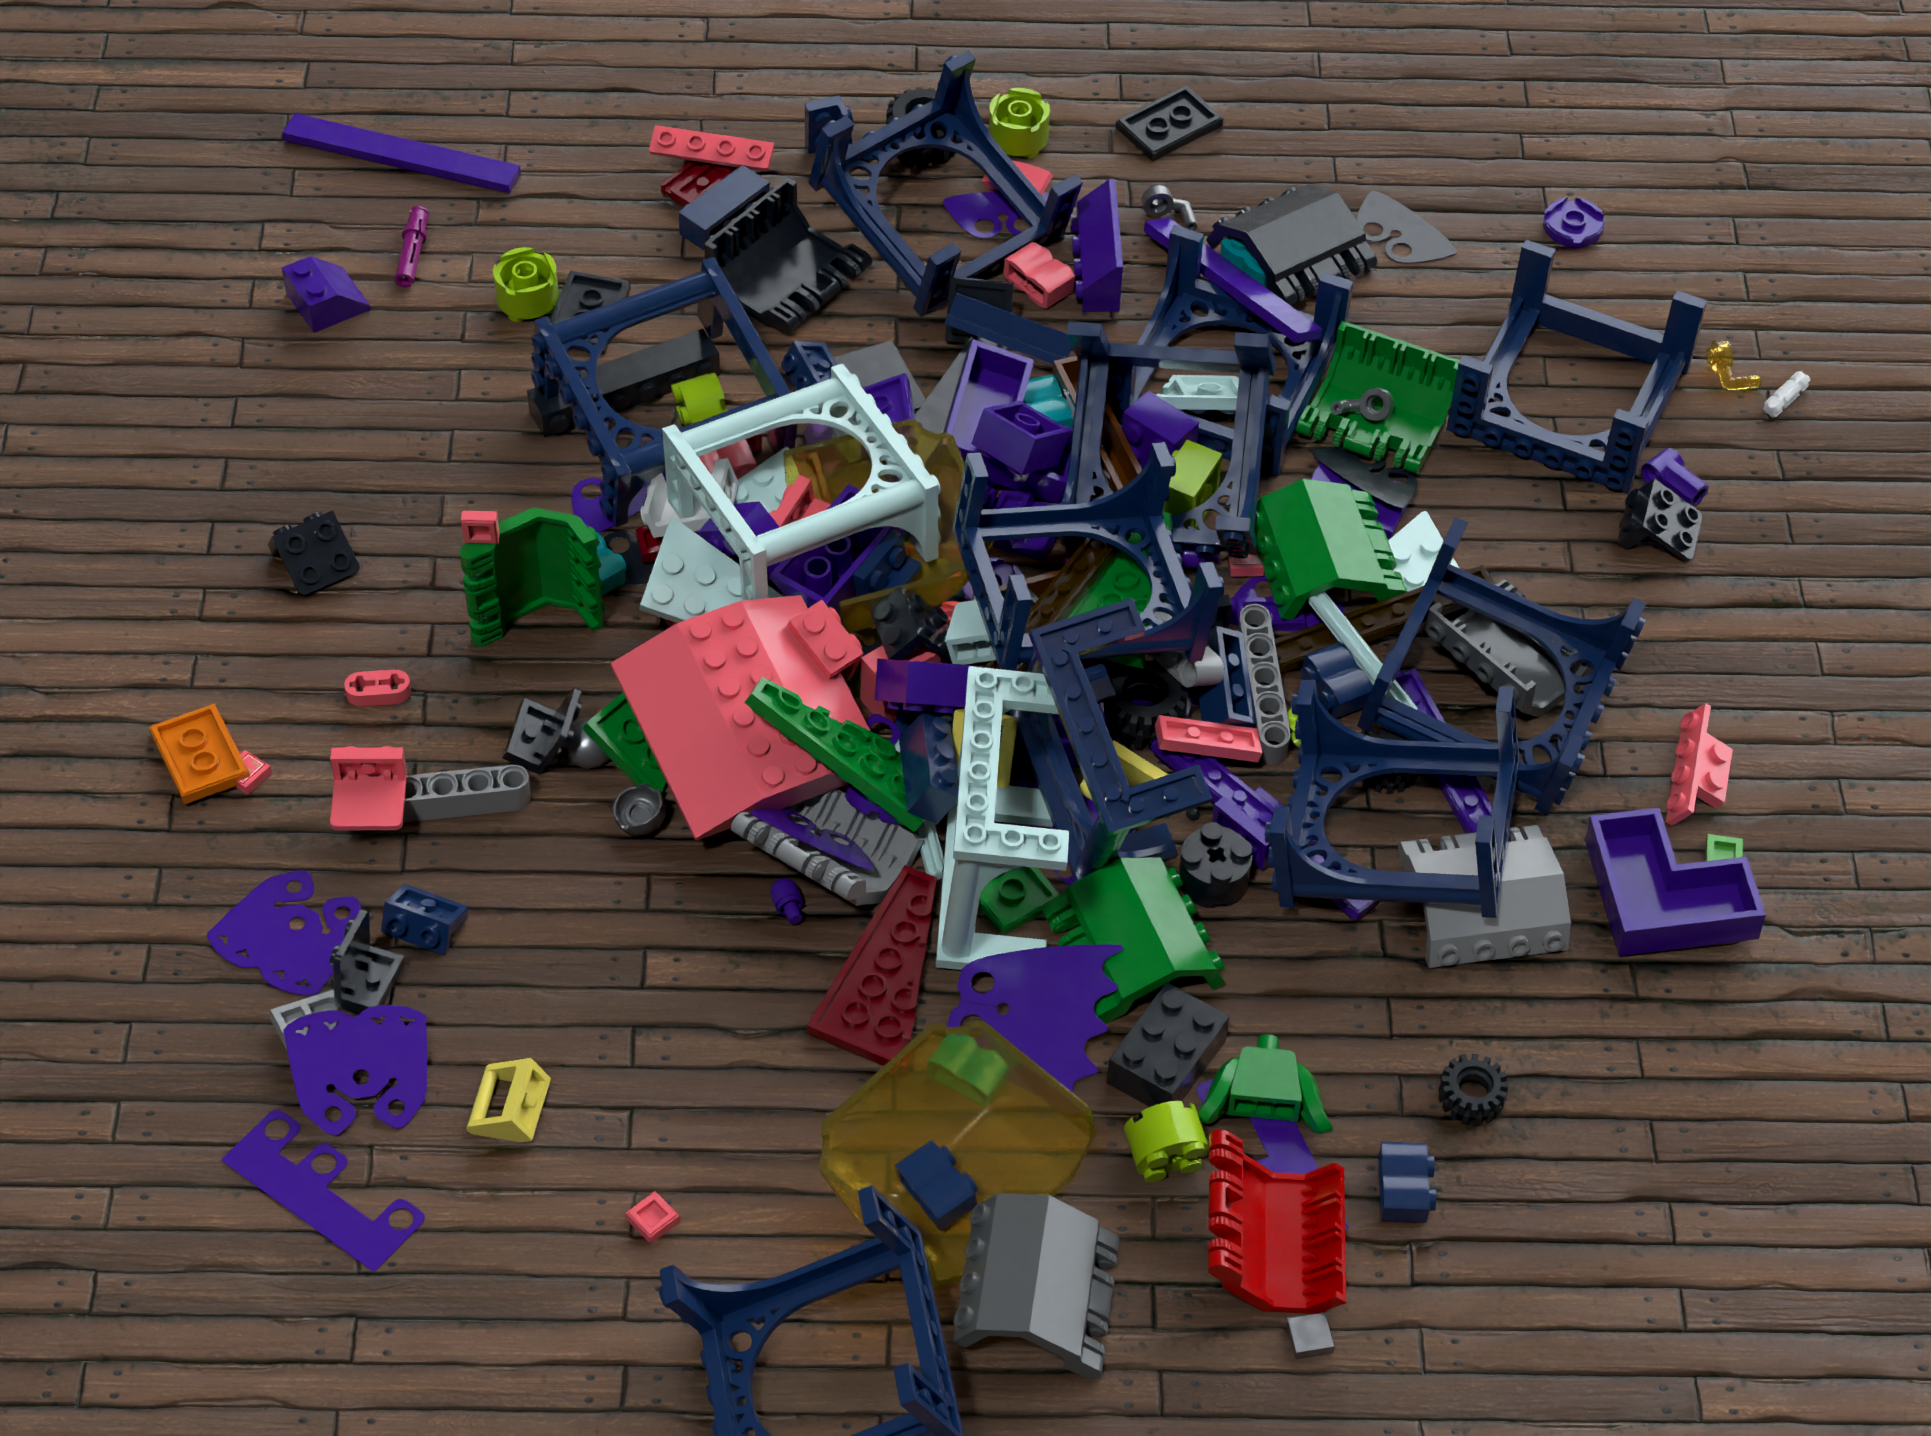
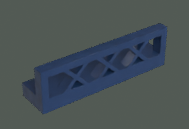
(1008, 329)

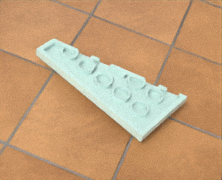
(691, 577)

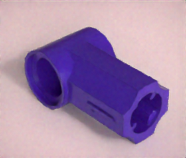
(1671, 472)

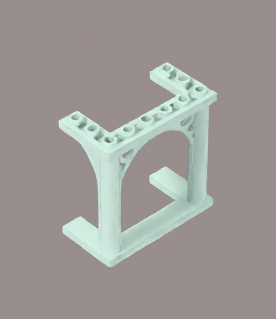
(847, 410)
(975, 844)

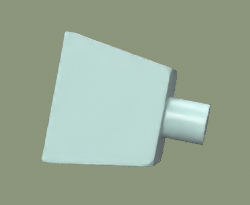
(967, 635)

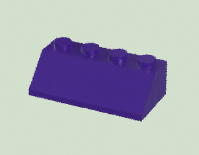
(1098, 250)
(829, 569)

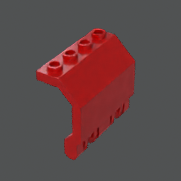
(1276, 1231)

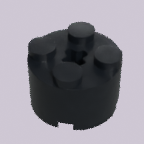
(1215, 866)

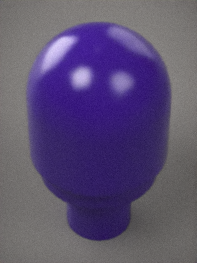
(1191, 560)
(787, 899)

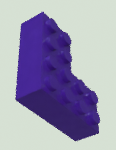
(992, 379)
(1665, 904)

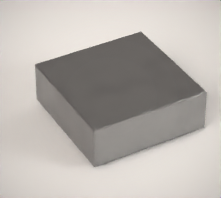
(1310, 1335)

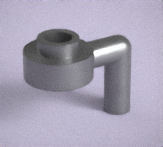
(1159, 201)
(1366, 404)

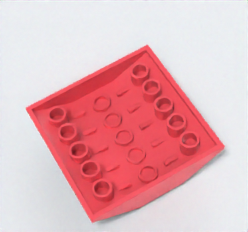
(692, 710)

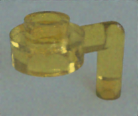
(1721, 359)

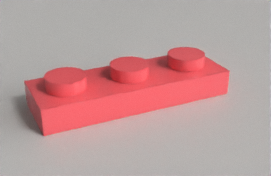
(1208, 738)

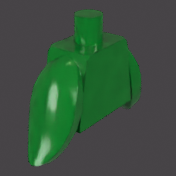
(1266, 1086)

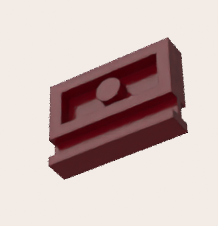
(693, 181)

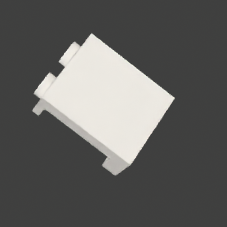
(658, 511)

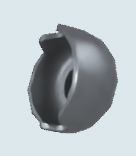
(582, 749)
(639, 809)

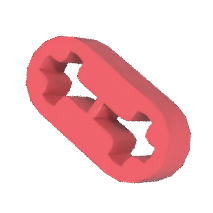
(377, 687)

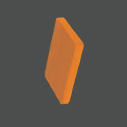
(199, 753)

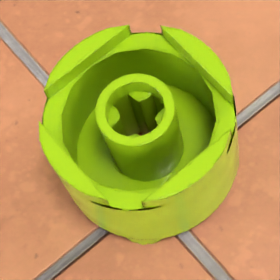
(1020, 122)
(526, 284)
(699, 398)
(1166, 1140)

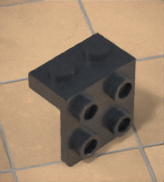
(1663, 517)
(314, 552)
(907, 622)
(541, 732)
(360, 971)

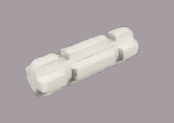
(1786, 394)

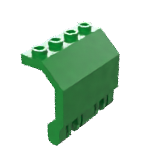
(1413, 375)
(1321, 539)
(537, 563)
(1144, 911)

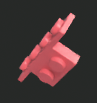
(711, 148)
(1699, 768)

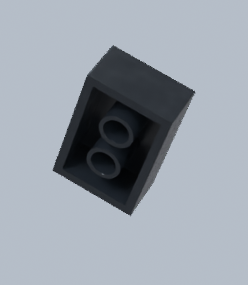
(1167, 1048)

